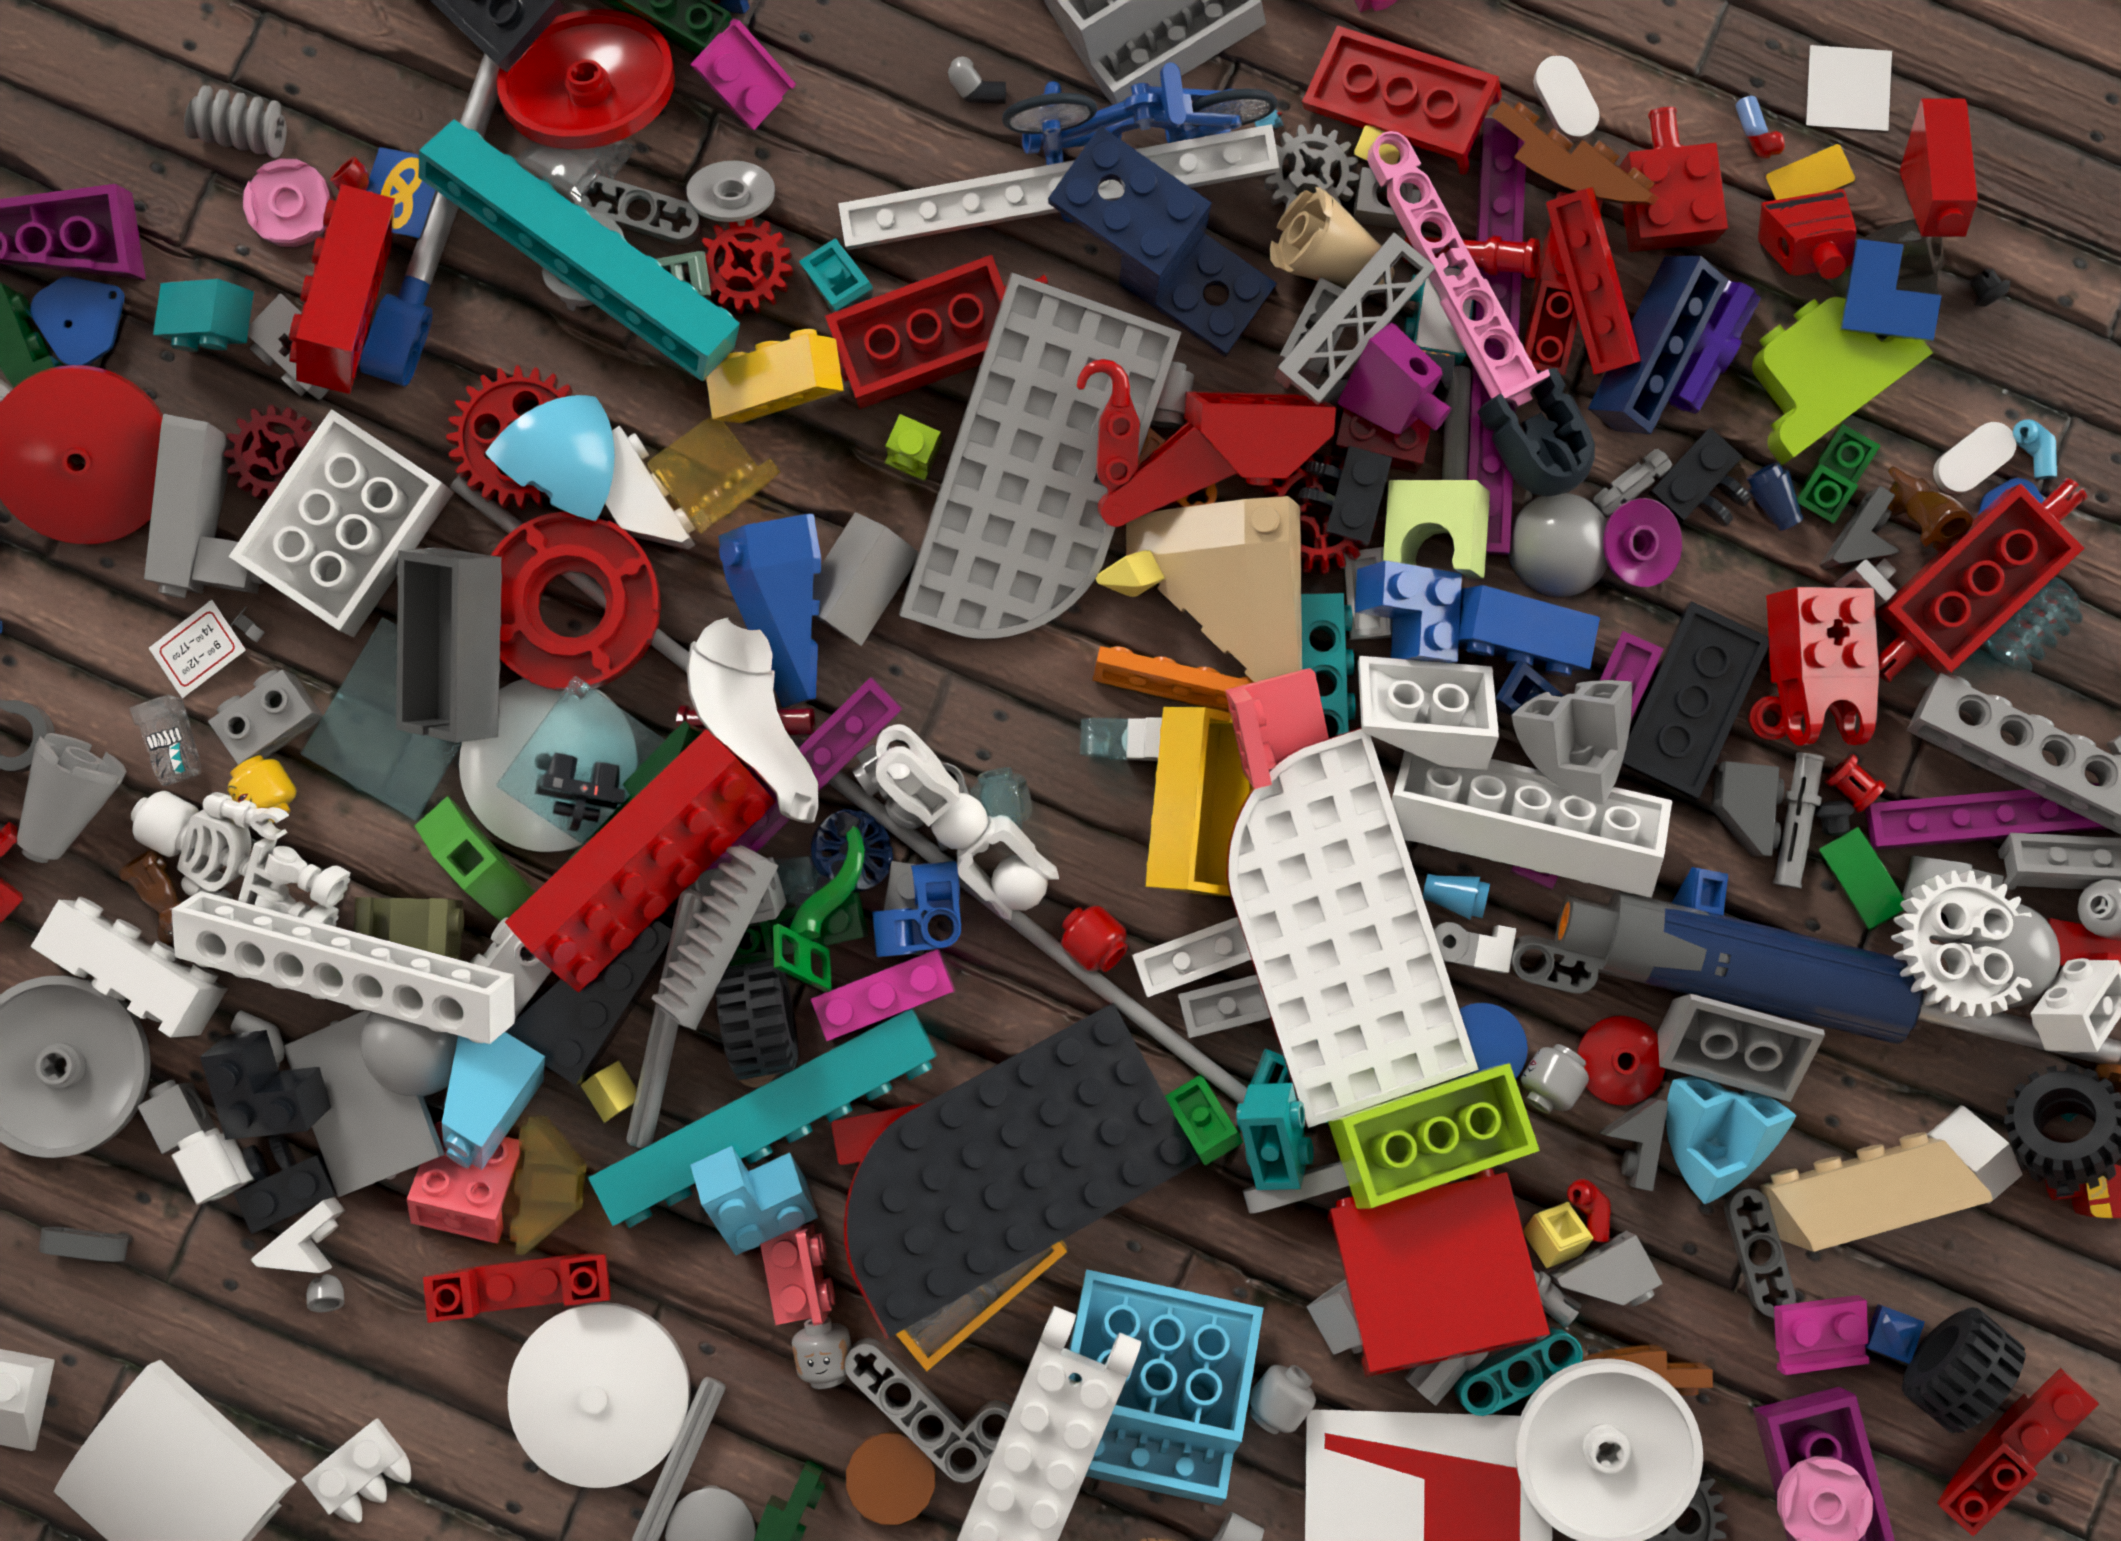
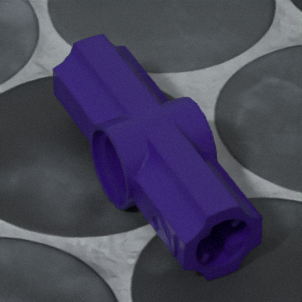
(1715, 346)

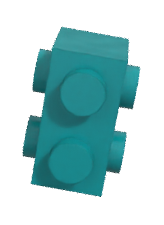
(1274, 1136)

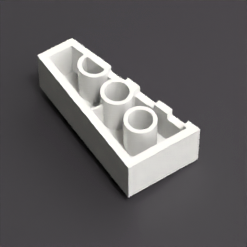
(130, 967)

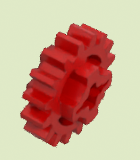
(758, 254)

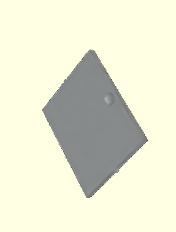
(368, 1128)

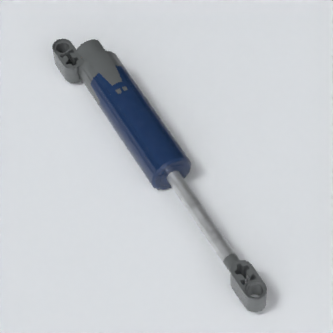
(1752, 970)

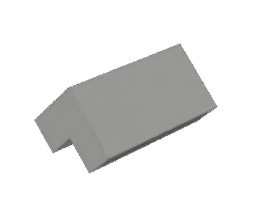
(861, 577)

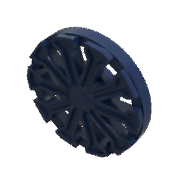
(879, 835)

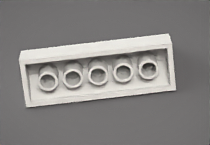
(1532, 823)

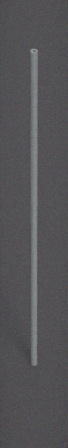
(924, 848)

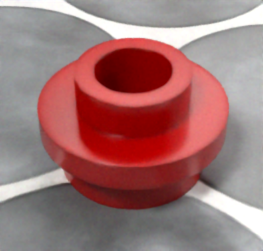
(1756, 721)

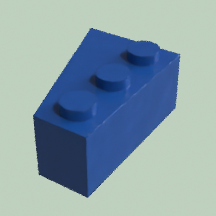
(1526, 630)

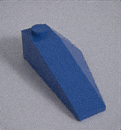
(772, 584)

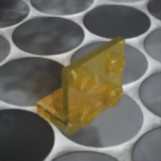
(710, 473)

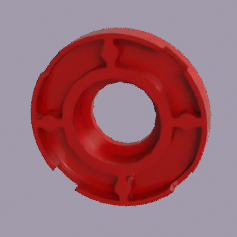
(601, 550)

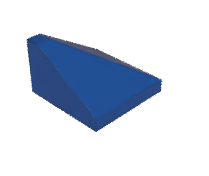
(1703, 891)

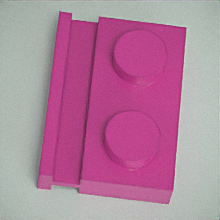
(743, 74)
(1821, 1334)

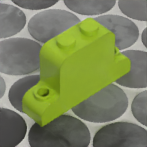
(1825, 373)

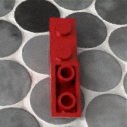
(1552, 310)
(2012, 1448)

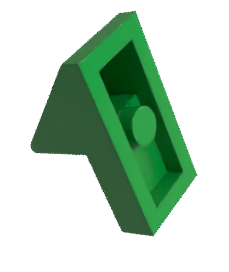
(1203, 1120)

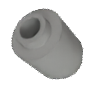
(1171, 403)

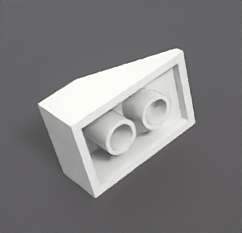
(1430, 709)

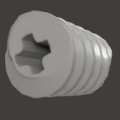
(236, 122)

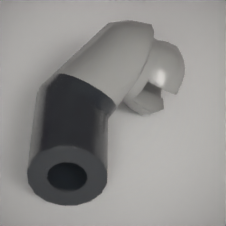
(971, 85)

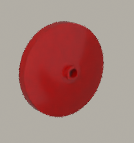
(588, 80)
(87, 415)

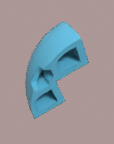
(562, 452)
(1721, 1133)

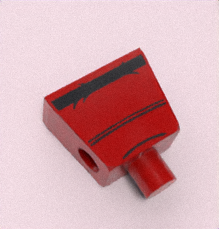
(1809, 233)

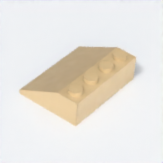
(1871, 1192)

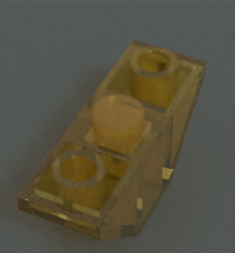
(548, 1184)

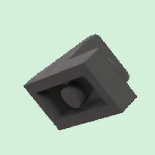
(1856, 539)
(1645, 1129)

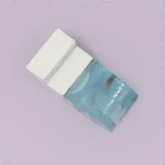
(1121, 738)

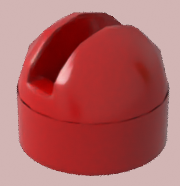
(352, 174)

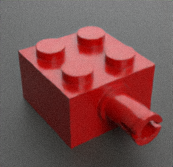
(1687, 188)

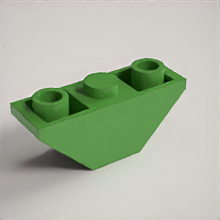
(473, 860)

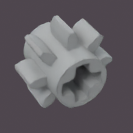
(866, 771)

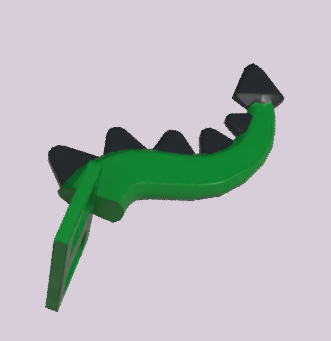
(815, 907)

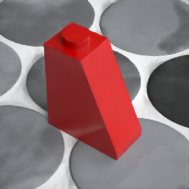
(1940, 168)

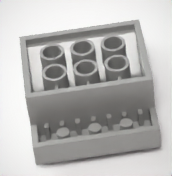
(1135, 38)

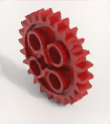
(497, 404)

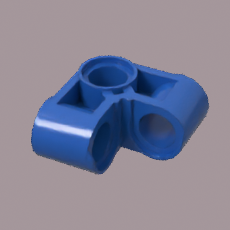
(906, 929)

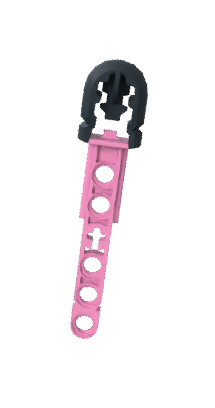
(1536, 458)

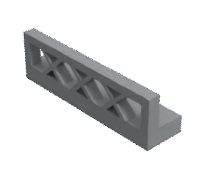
(1338, 313)

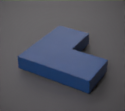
(1874, 302)

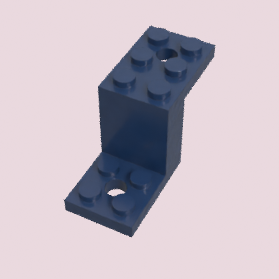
(1161, 240)

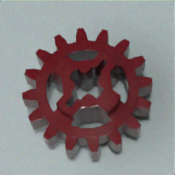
(262, 435)

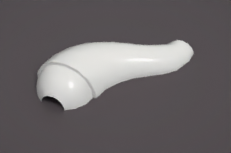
(736, 703)

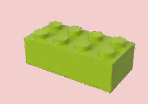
(1433, 1136)

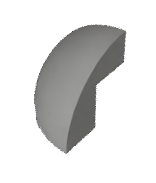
(1578, 736)

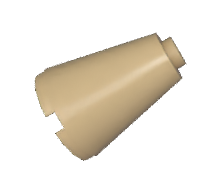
(1322, 241)

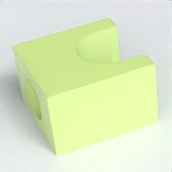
(1433, 507)

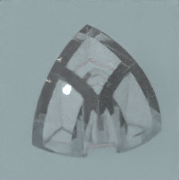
(574, 170)

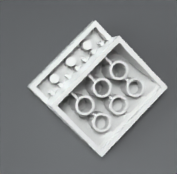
(171, 1469)

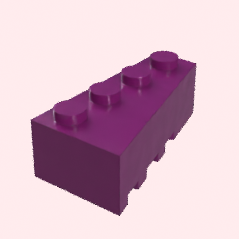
(73, 231)

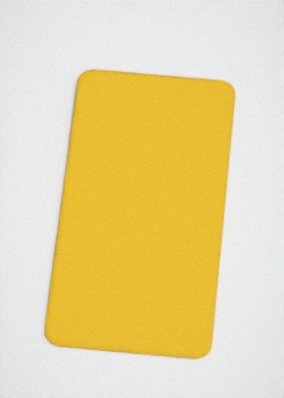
(1812, 174)

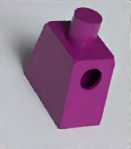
(1394, 383)

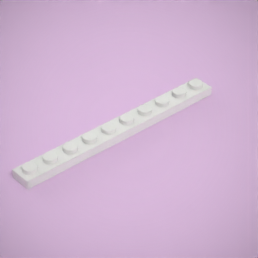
(1027, 191)

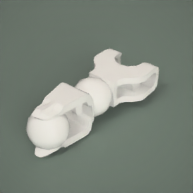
(961, 823)

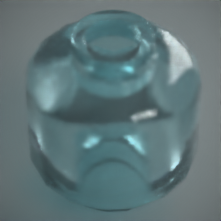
(1004, 795)

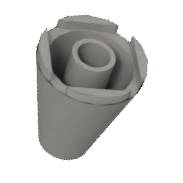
(63, 794)

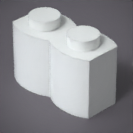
(211, 1165)

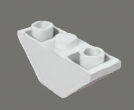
(640, 499)

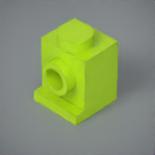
(912, 447)

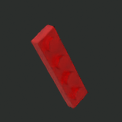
(1593, 280)

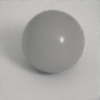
(1558, 545)
(2030, 947)
(407, 1055)

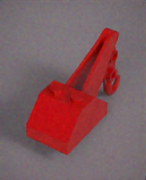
(1223, 436)

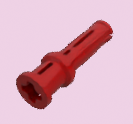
(1499, 255)

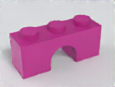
(882, 994)

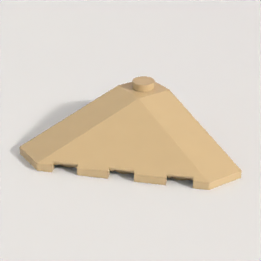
(1235, 574)

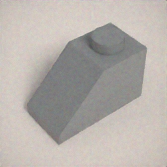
(1612, 1272)

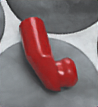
(1594, 1205)

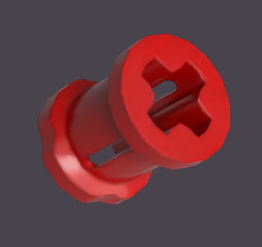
(1869, 787)

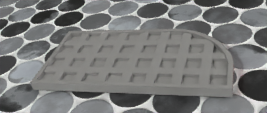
(1022, 492)

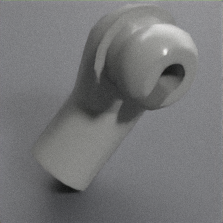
(246, 1022)

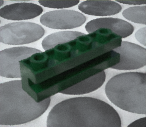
(681, 22)

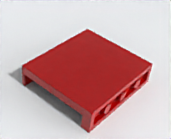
(1439, 1274)

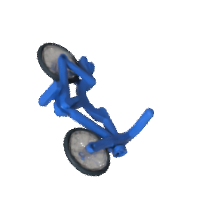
(1071, 119)

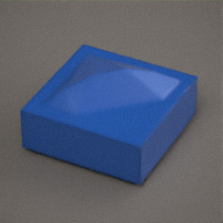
(1894, 1333)

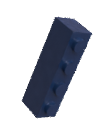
(1665, 335)

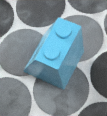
(487, 1096)

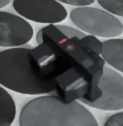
(560, 783)

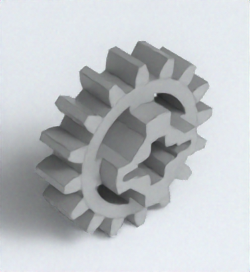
(1324, 161)

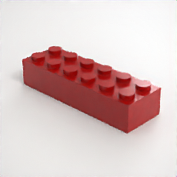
(640, 861)

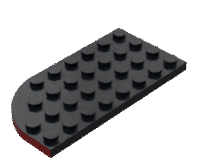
(1007, 1168)

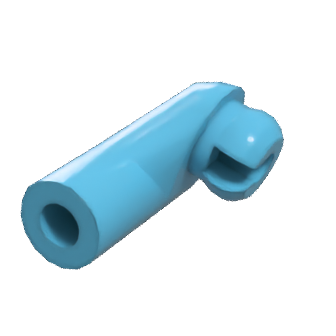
(2040, 445)

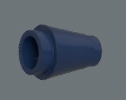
(1776, 495)

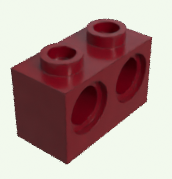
(1405, 448)

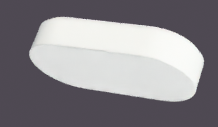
(1566, 98)
(1974, 458)

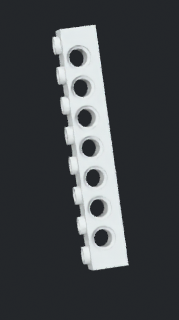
(344, 967)

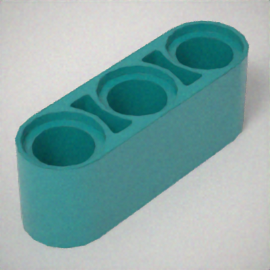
(1495, 1372)

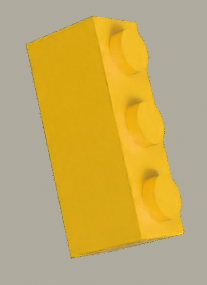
(774, 377)

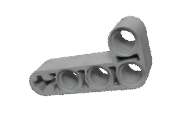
(924, 1403)

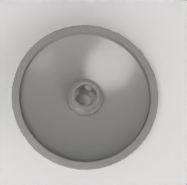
(105, 1074)

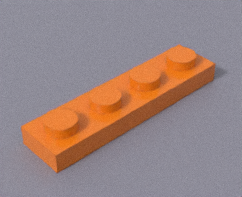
(1165, 678)

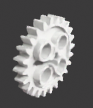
(1966, 984)

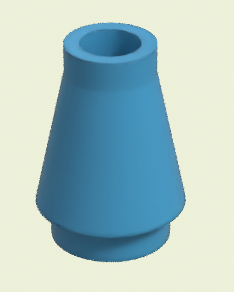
(1458, 894)

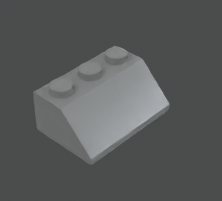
(1736, 1046)

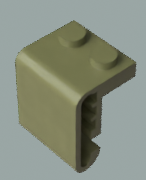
(417, 923)

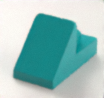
(836, 276)

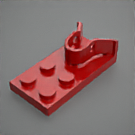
(1404, 92)

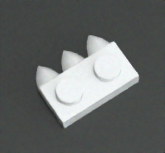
(358, 1469)

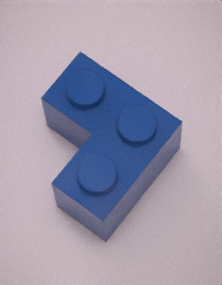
(1421, 604)

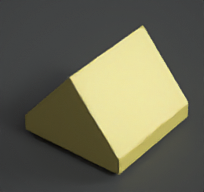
(610, 1091)

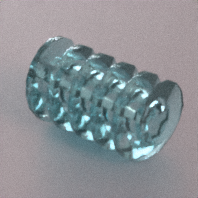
(2034, 625)

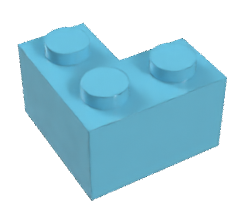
(752, 1203)

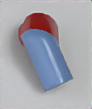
(1755, 128)

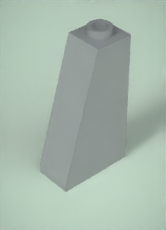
(185, 500)

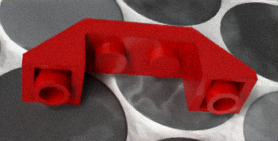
(516, 1285)

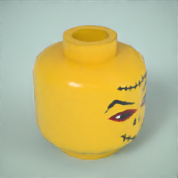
(262, 783)

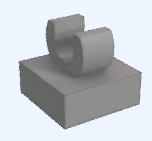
(1867, 576)

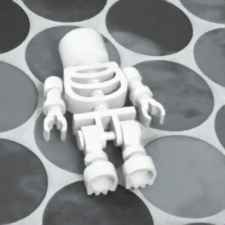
(224, 838)

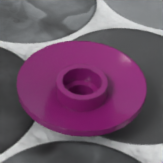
(1657, 542)

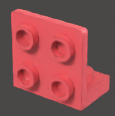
(1275, 720)
(463, 1198)
(796, 1276)

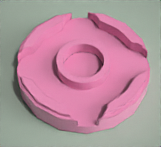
(287, 202)
(1824, 1501)

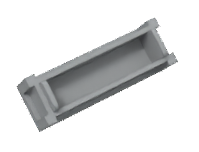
(2059, 860)

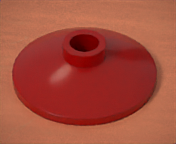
(1603, 1046)

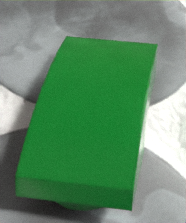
(1837, 472)
(1863, 879)

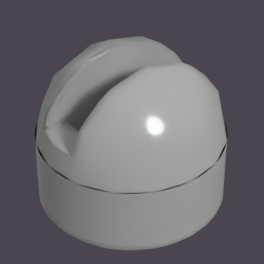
(325, 1294)

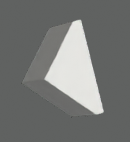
(1980, 1149)

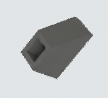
(1746, 804)

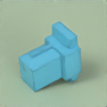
(1274, 119)

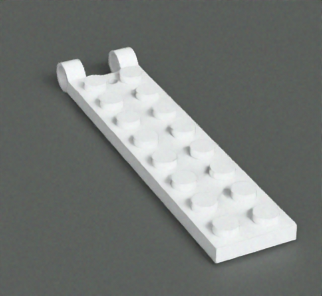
(1048, 1438)

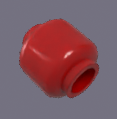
(1094, 938)

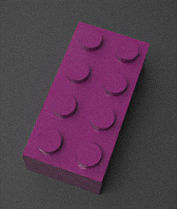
(1822, 1426)

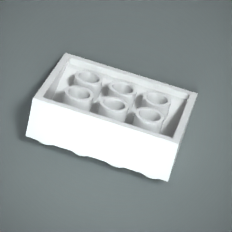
(339, 522)

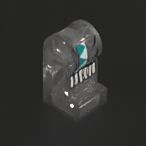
(168, 739)

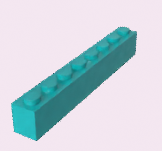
(578, 249)
(765, 1116)

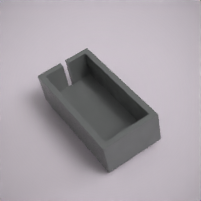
(448, 644)

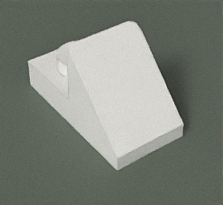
(295, 1248)

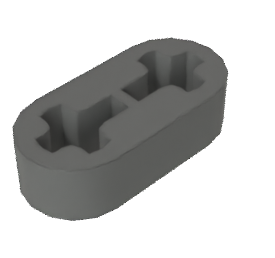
(83, 1244)

